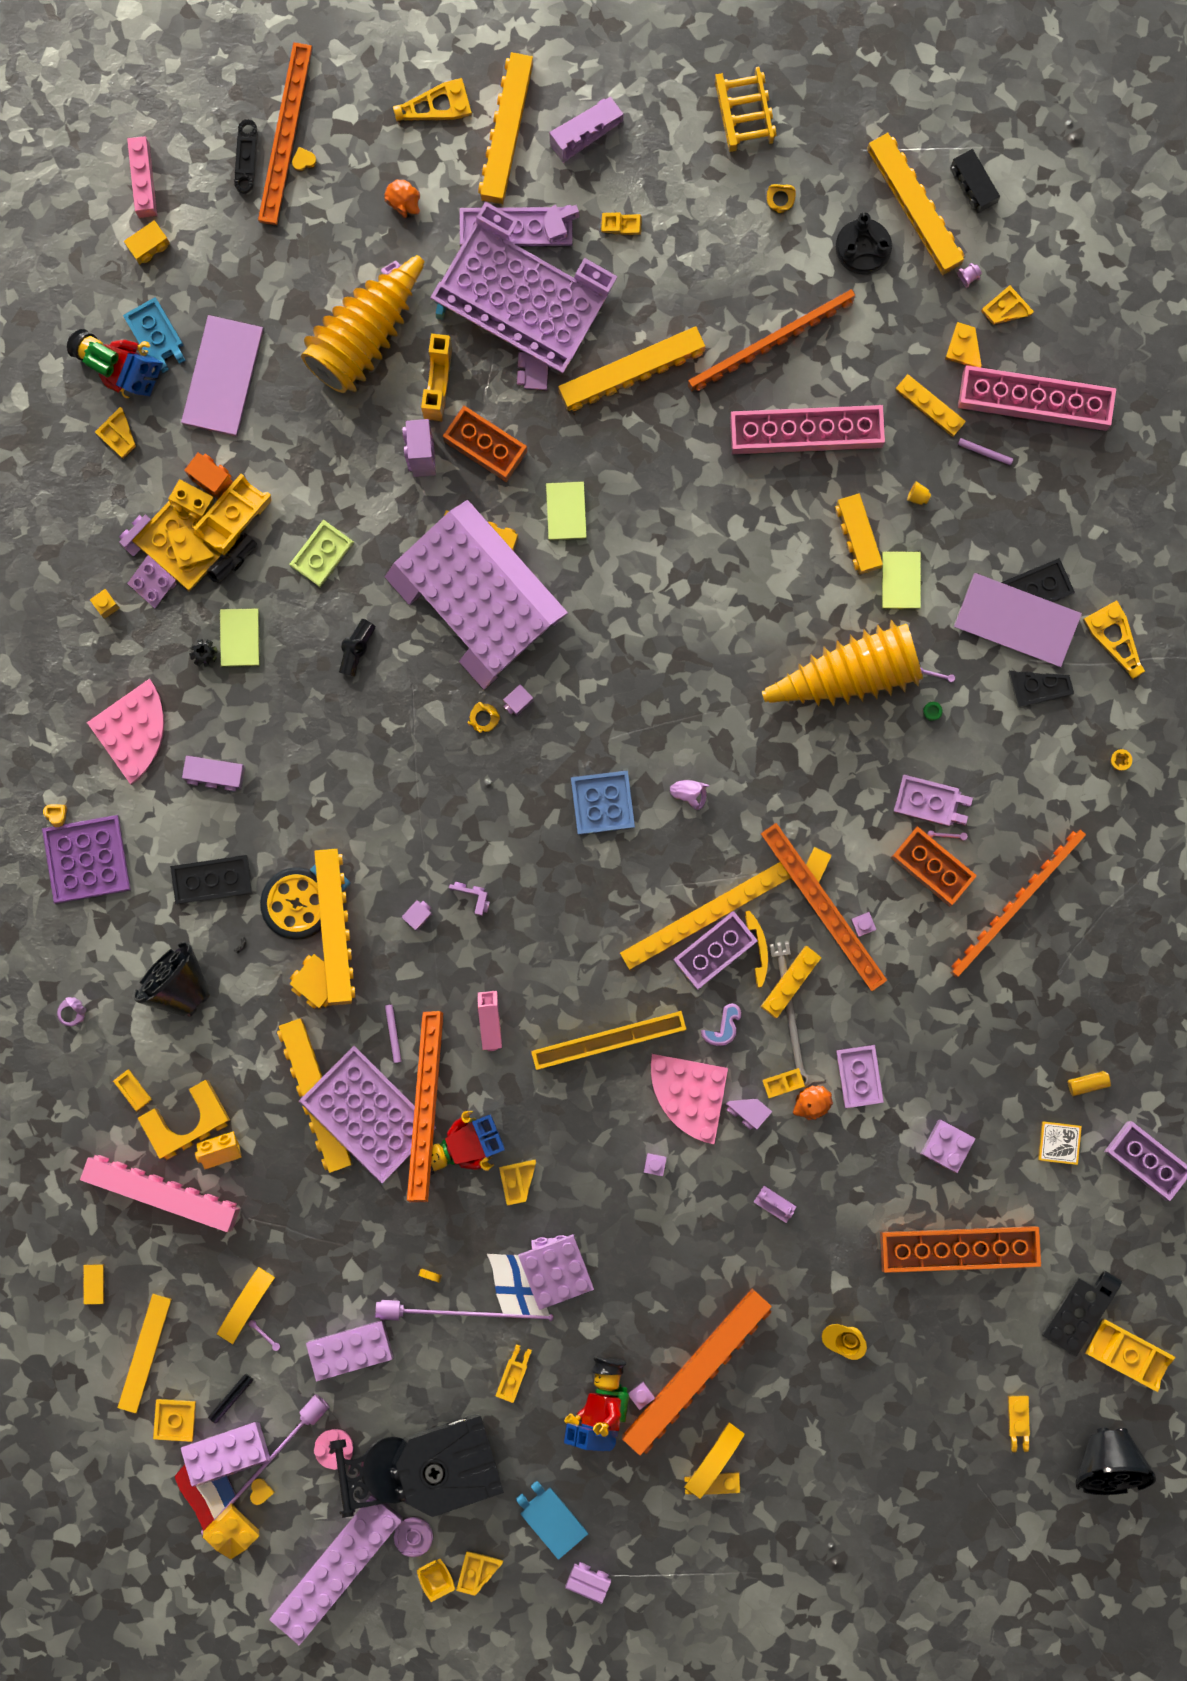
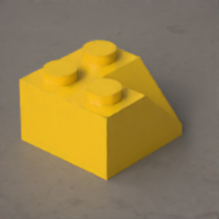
(231, 1532)

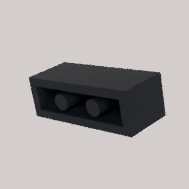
(974, 181)

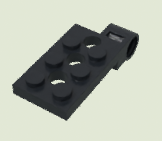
(1105, 1290)

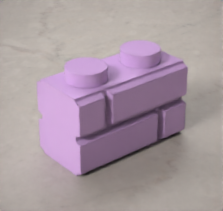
(588, 1583)

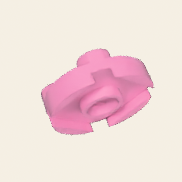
(322, 1447)

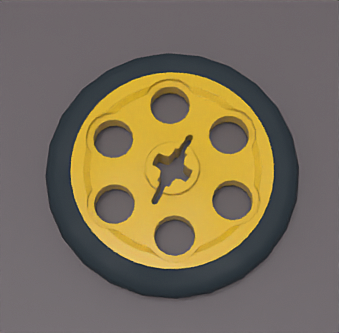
(271, 894)

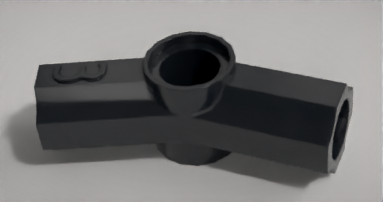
(232, 559)
(355, 647)

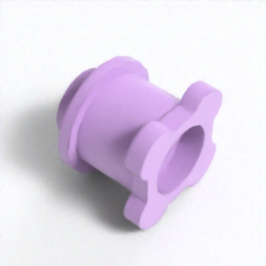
(969, 274)

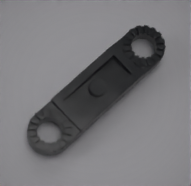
(245, 156)

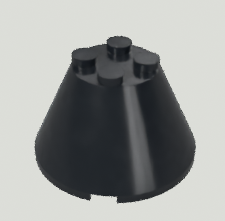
(174, 983)
(1113, 1464)

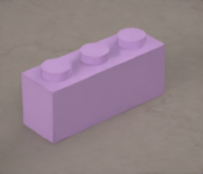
(213, 773)

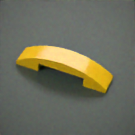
(752, 924)
(245, 1305)
(714, 1461)

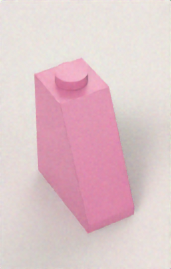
(489, 1020)

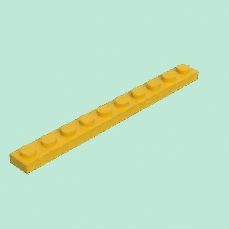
(705, 915)

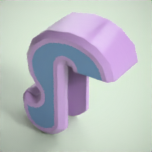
(727, 1029)

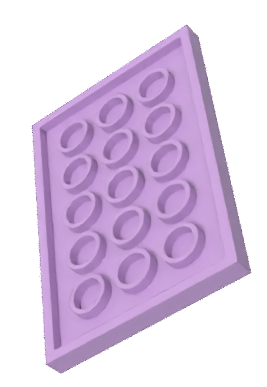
(364, 1113)

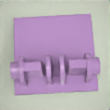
(151, 581)

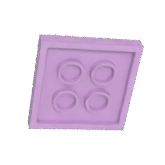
(556, 1272)

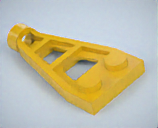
(456, 96)
(1102, 620)

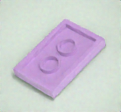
(859, 1076)

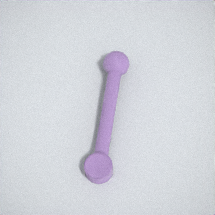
(950, 678)
(963, 836)
(275, 1346)

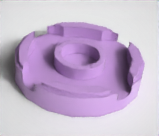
(413, 1536)

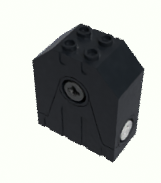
(460, 1463)

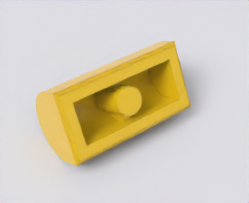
(1089, 1083)

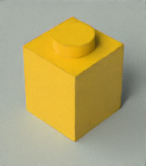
(104, 603)

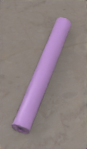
(984, 451)
(393, 1033)

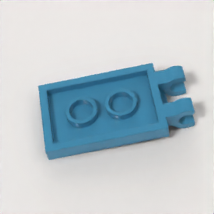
(153, 326)
(551, 1520)

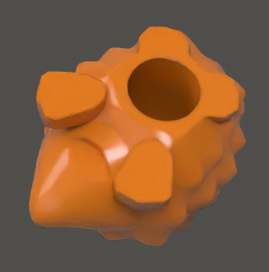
(402, 197)
(813, 1102)

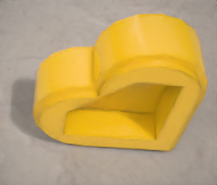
(303, 159)
(55, 814)
(430, 1275)
(261, 1491)

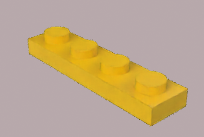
(930, 405)
(790, 982)

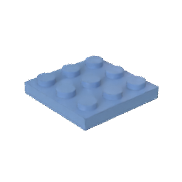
(602, 802)

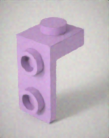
(482, 903)

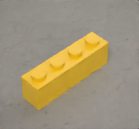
(859, 534)

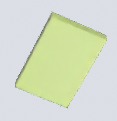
(566, 511)
(321, 553)
(901, 580)
(239, 637)

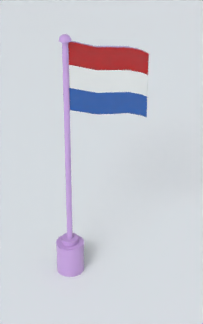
(215, 1496)

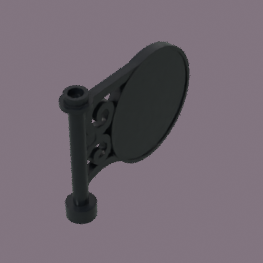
(373, 1471)

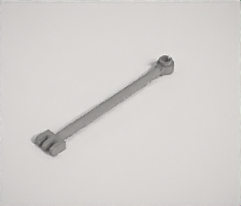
(780, 954)

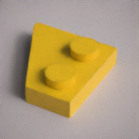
(1006, 307)
(964, 346)
(117, 434)
(188, 548)
(517, 1181)
(476, 1572)

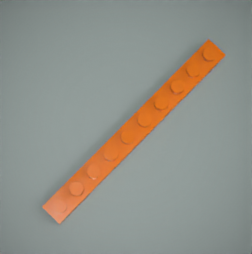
(285, 133)
(778, 337)
(823, 907)
(1011, 908)
(425, 1107)

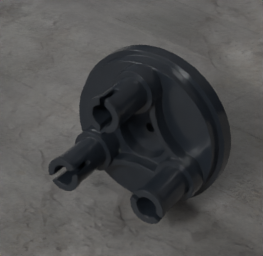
(863, 245)

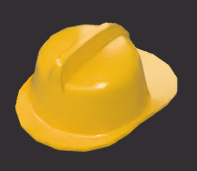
(844, 1341)

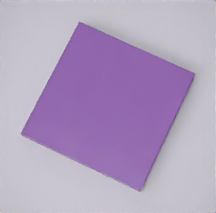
(86, 859)

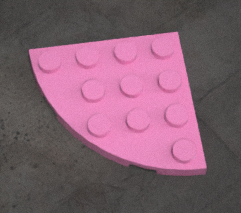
(132, 730)
(689, 1094)

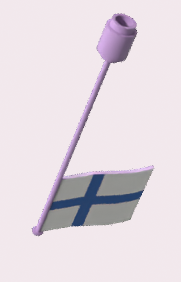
(511, 1290)

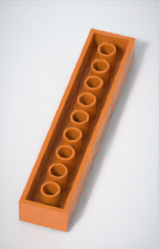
(696, 1371)

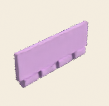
(535, 372)

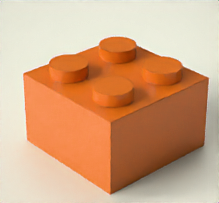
(208, 476)

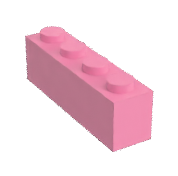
(142, 177)

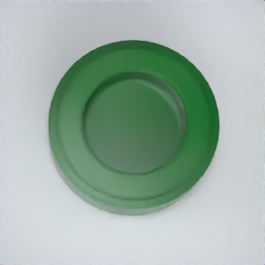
(932, 711)

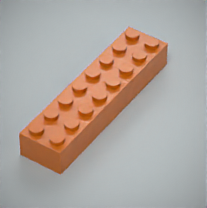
(960, 1249)

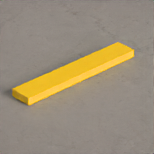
(144, 1353)

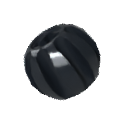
(207, 656)

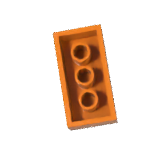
(485, 443)
(933, 866)

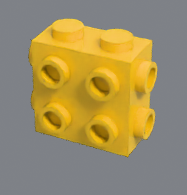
(311, 982)

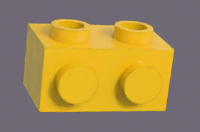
(190, 500)

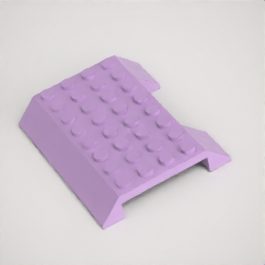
(520, 293)
(477, 590)

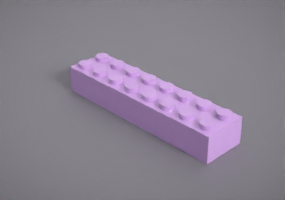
(335, 1570)

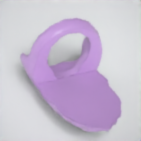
(688, 791)
(77, 1006)

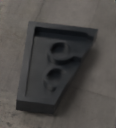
(1035, 688)

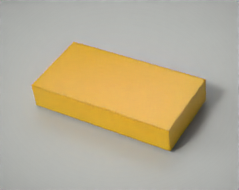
(132, 1090)
(94, 1284)

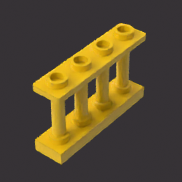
(727, 103)

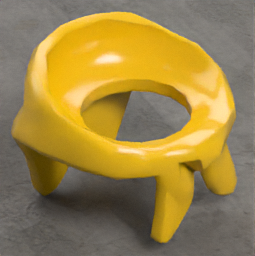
(788, 189)
(495, 717)

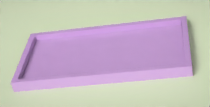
(222, 375)
(1017, 620)

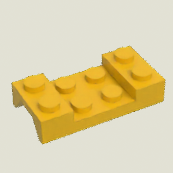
(231, 514)
(1129, 1354)

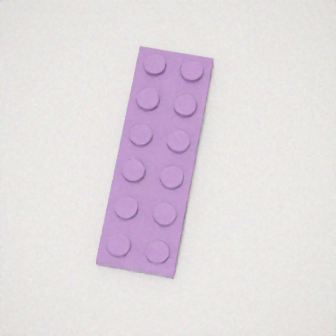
(528, 230)

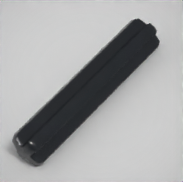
(230, 1398)

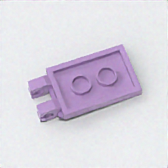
(931, 801)

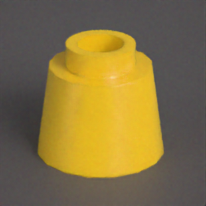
(919, 494)
(1121, 760)

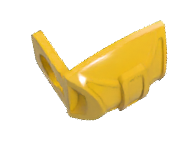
(435, 1580)

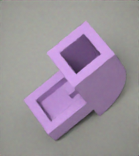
(555, 220)

